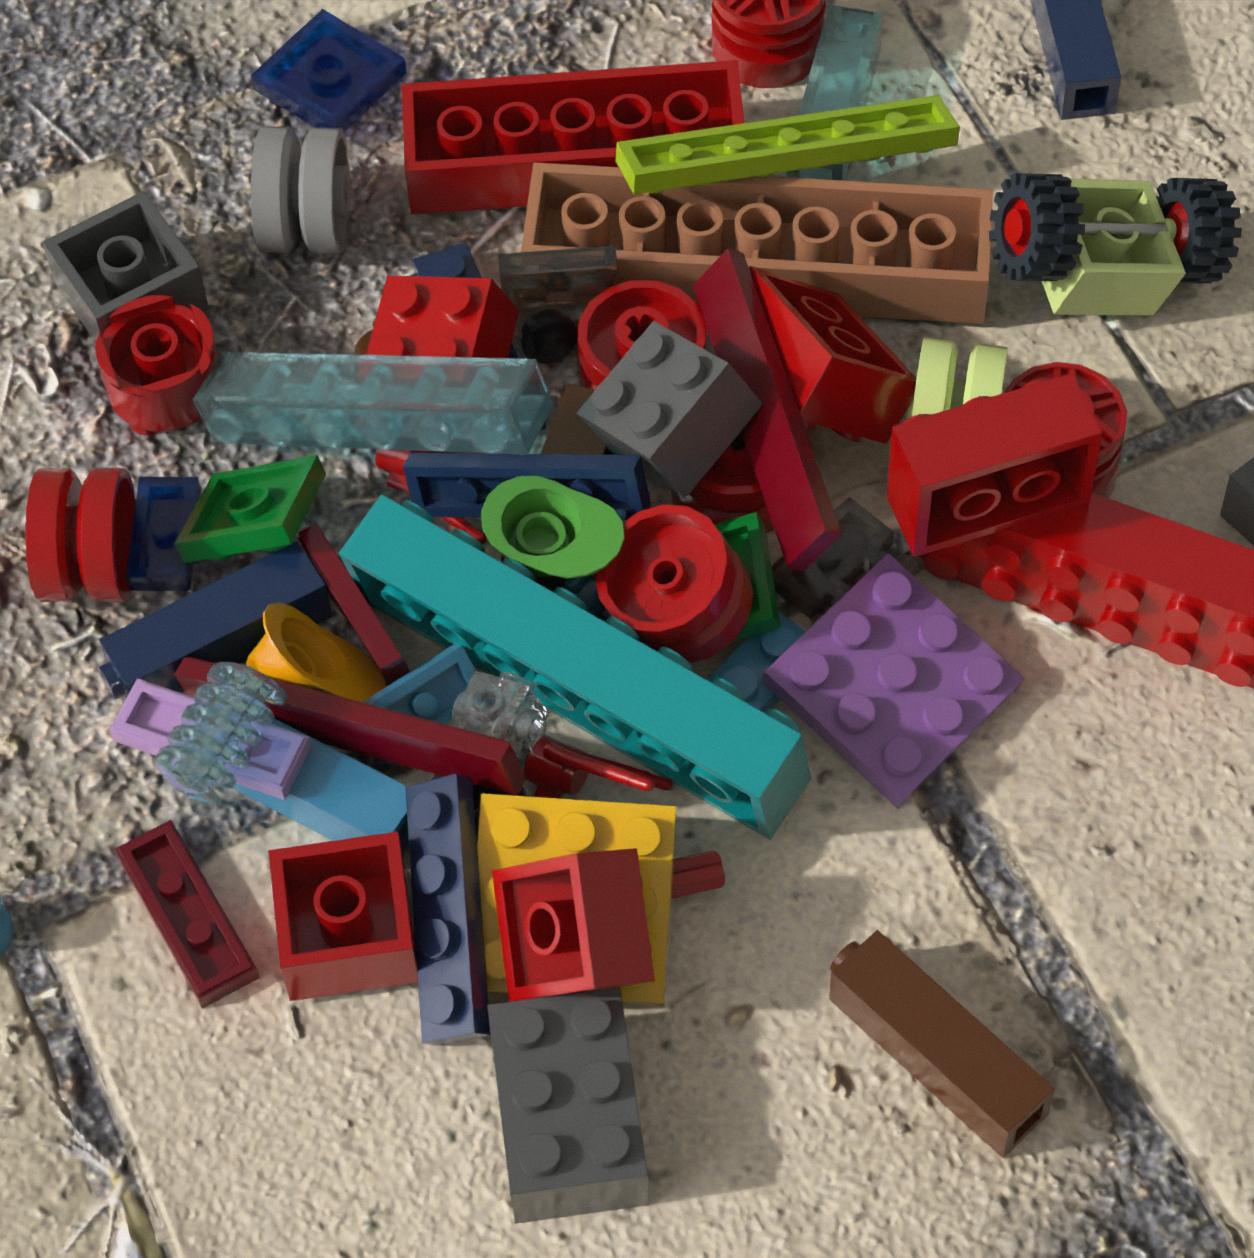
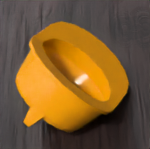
(312, 657)

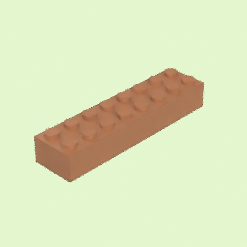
(873, 243)

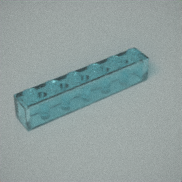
(375, 402)

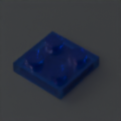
(328, 73)

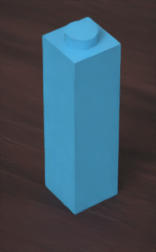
(340, 796)

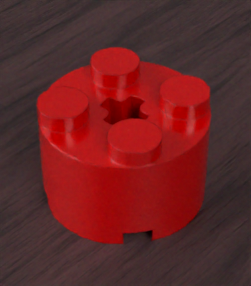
(156, 362)

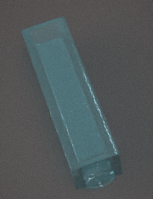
(841, 72)

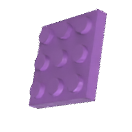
(892, 680)

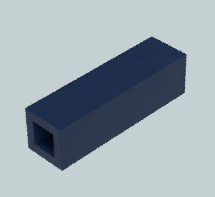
(1078, 56)
(212, 623)

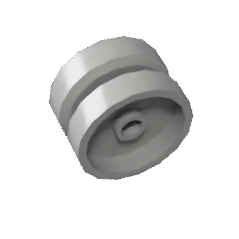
(300, 190)

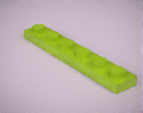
(786, 144)

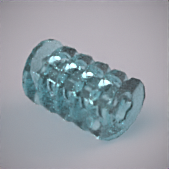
(214, 729)

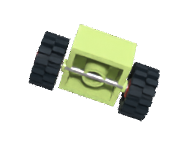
(1113, 241)

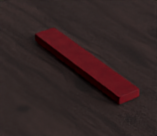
(776, 433)
(386, 733)

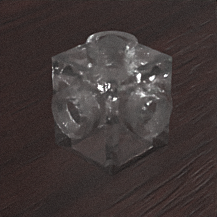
(502, 709)

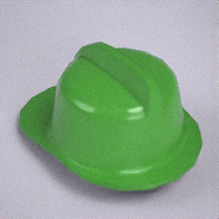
(551, 527)

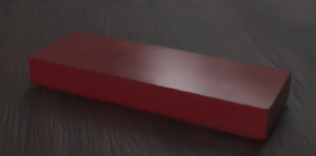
(353, 604)
(187, 914)

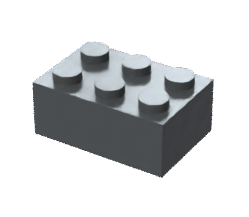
(568, 1105)

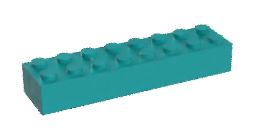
(580, 665)

